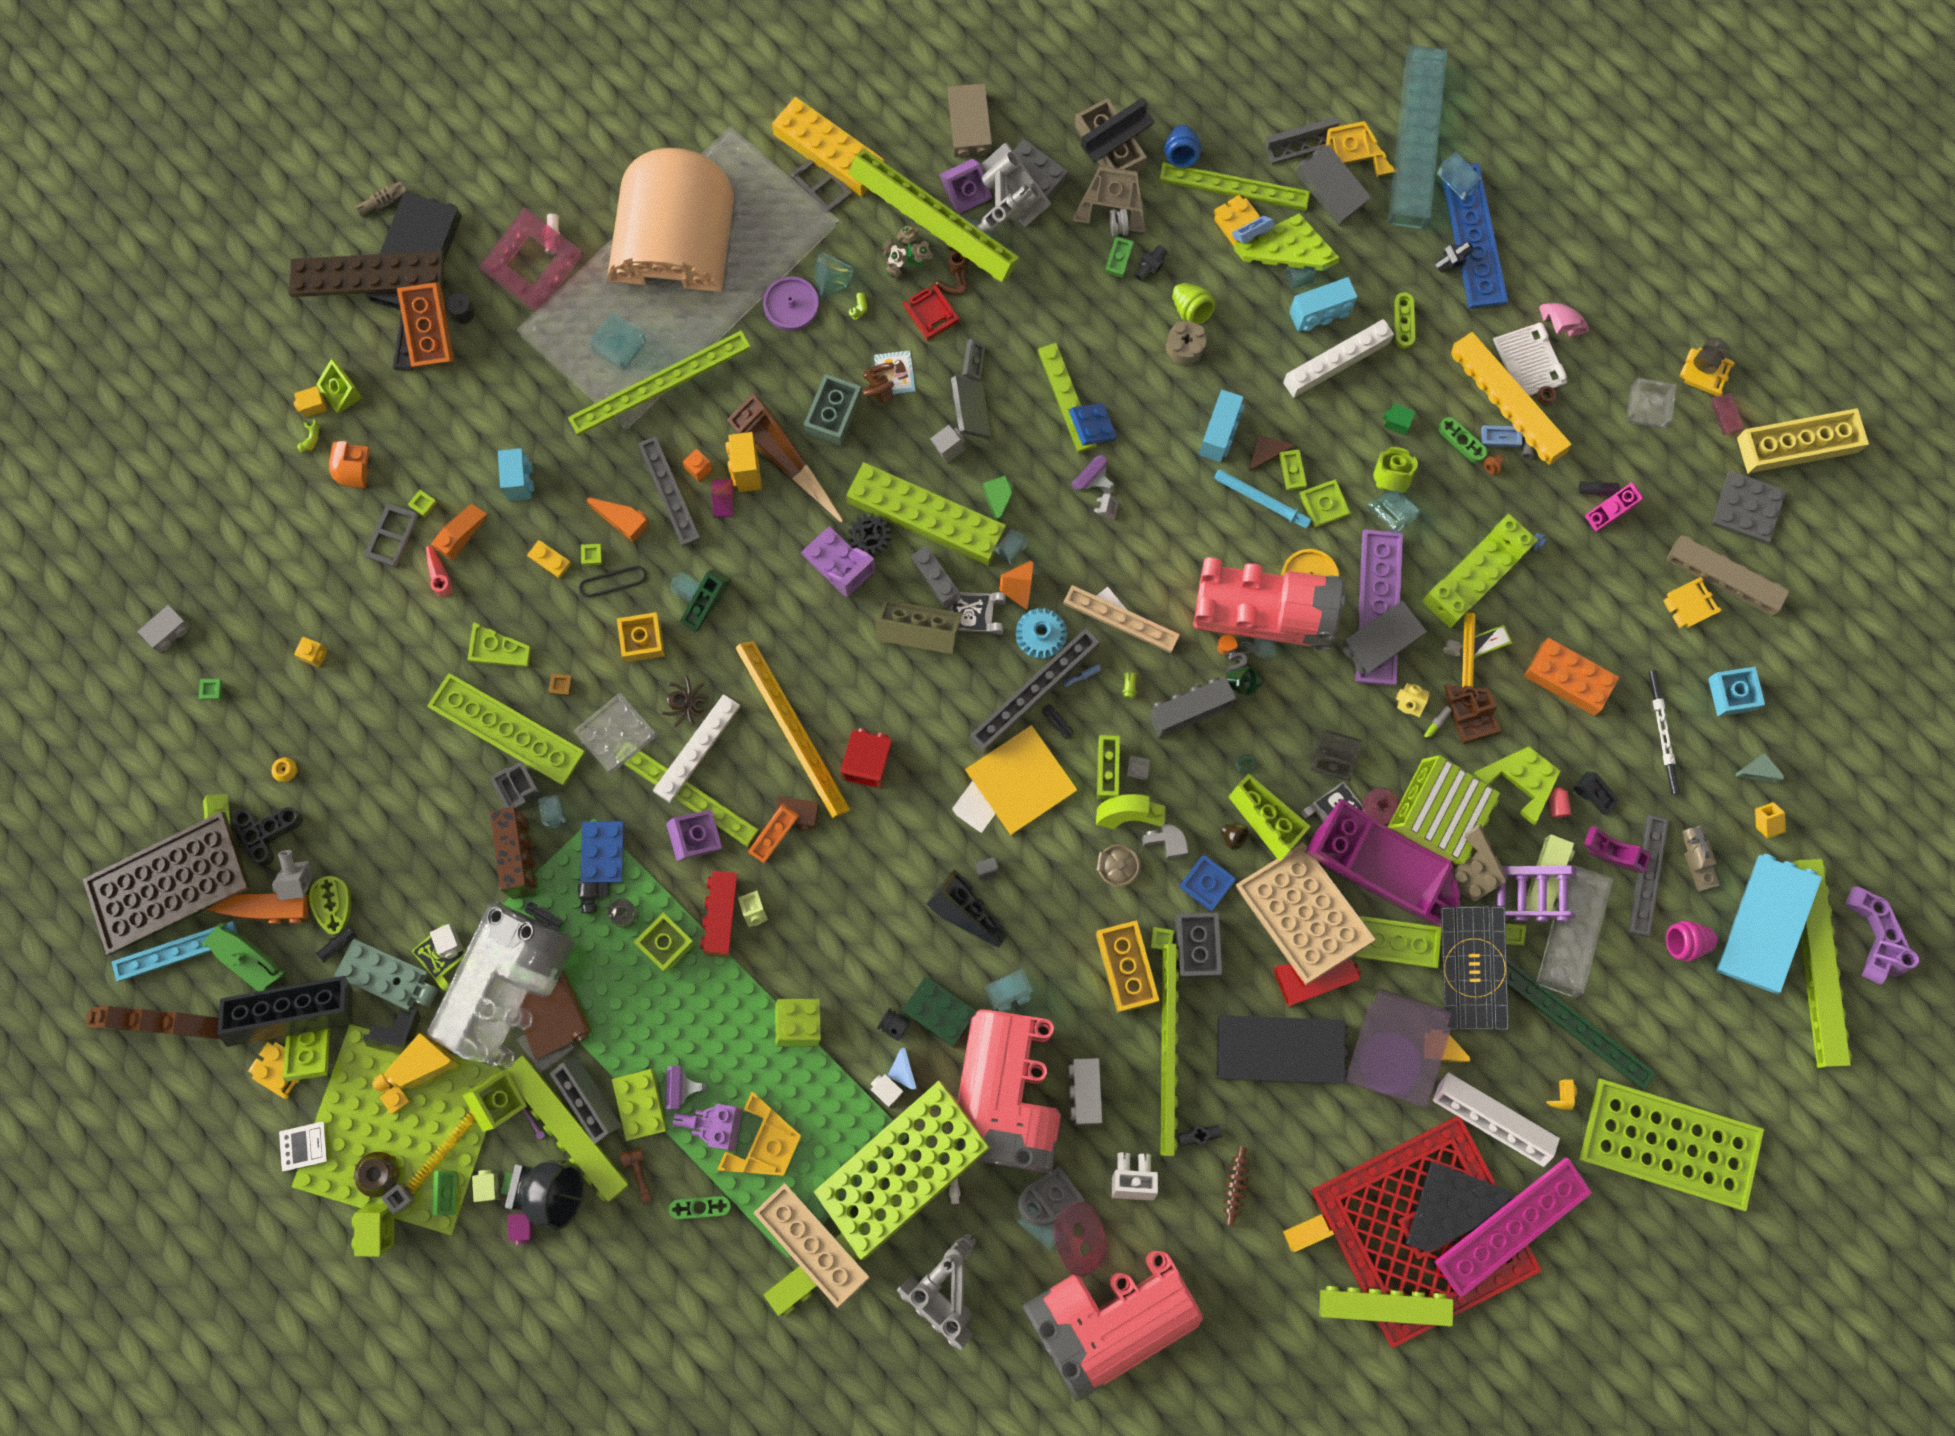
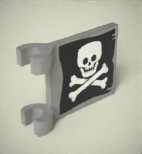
(978, 612)
(1326, 803)

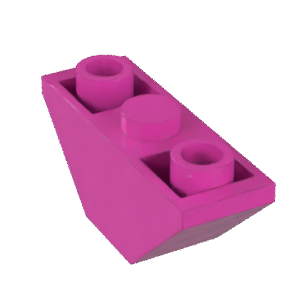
(1615, 507)

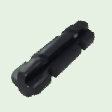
(1058, 722)
(543, 916)

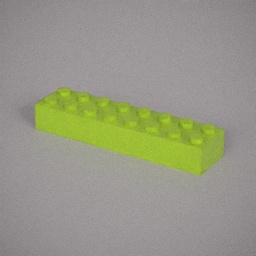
(925, 514)

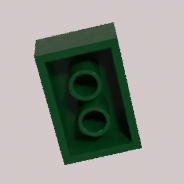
(939, 1012)

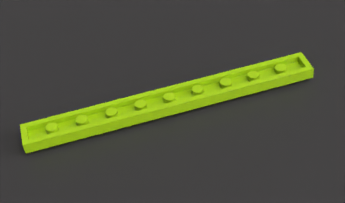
(659, 383)
(1169, 1058)

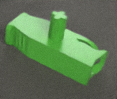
(243, 957)

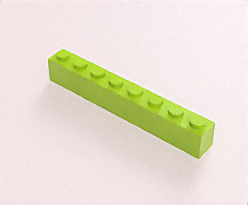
(568, 1130)

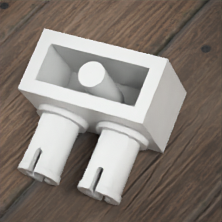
(1134, 1184)

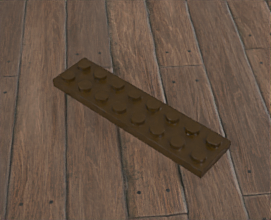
(364, 273)

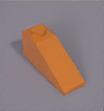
(623, 518)
(459, 531)

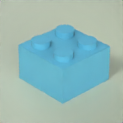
(515, 474)
(1736, 691)

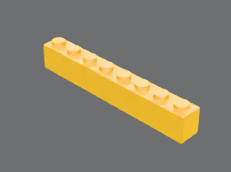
(1510, 398)

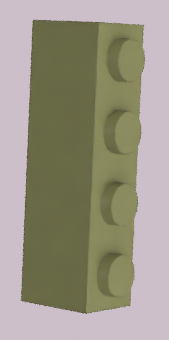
(918, 626)

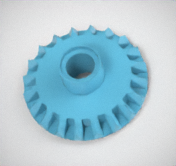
(1041, 645)

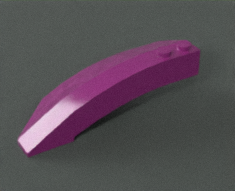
(1385, 863)

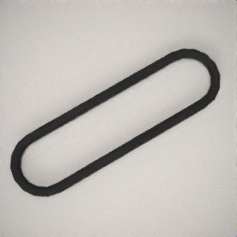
(608, 574)

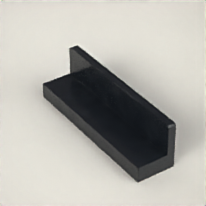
(1117, 130)

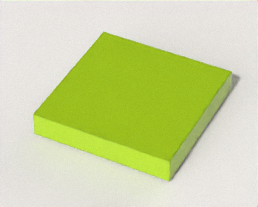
(1324, 503)

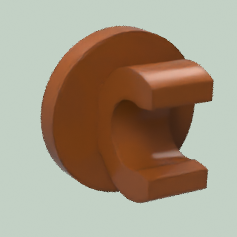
(1493, 465)

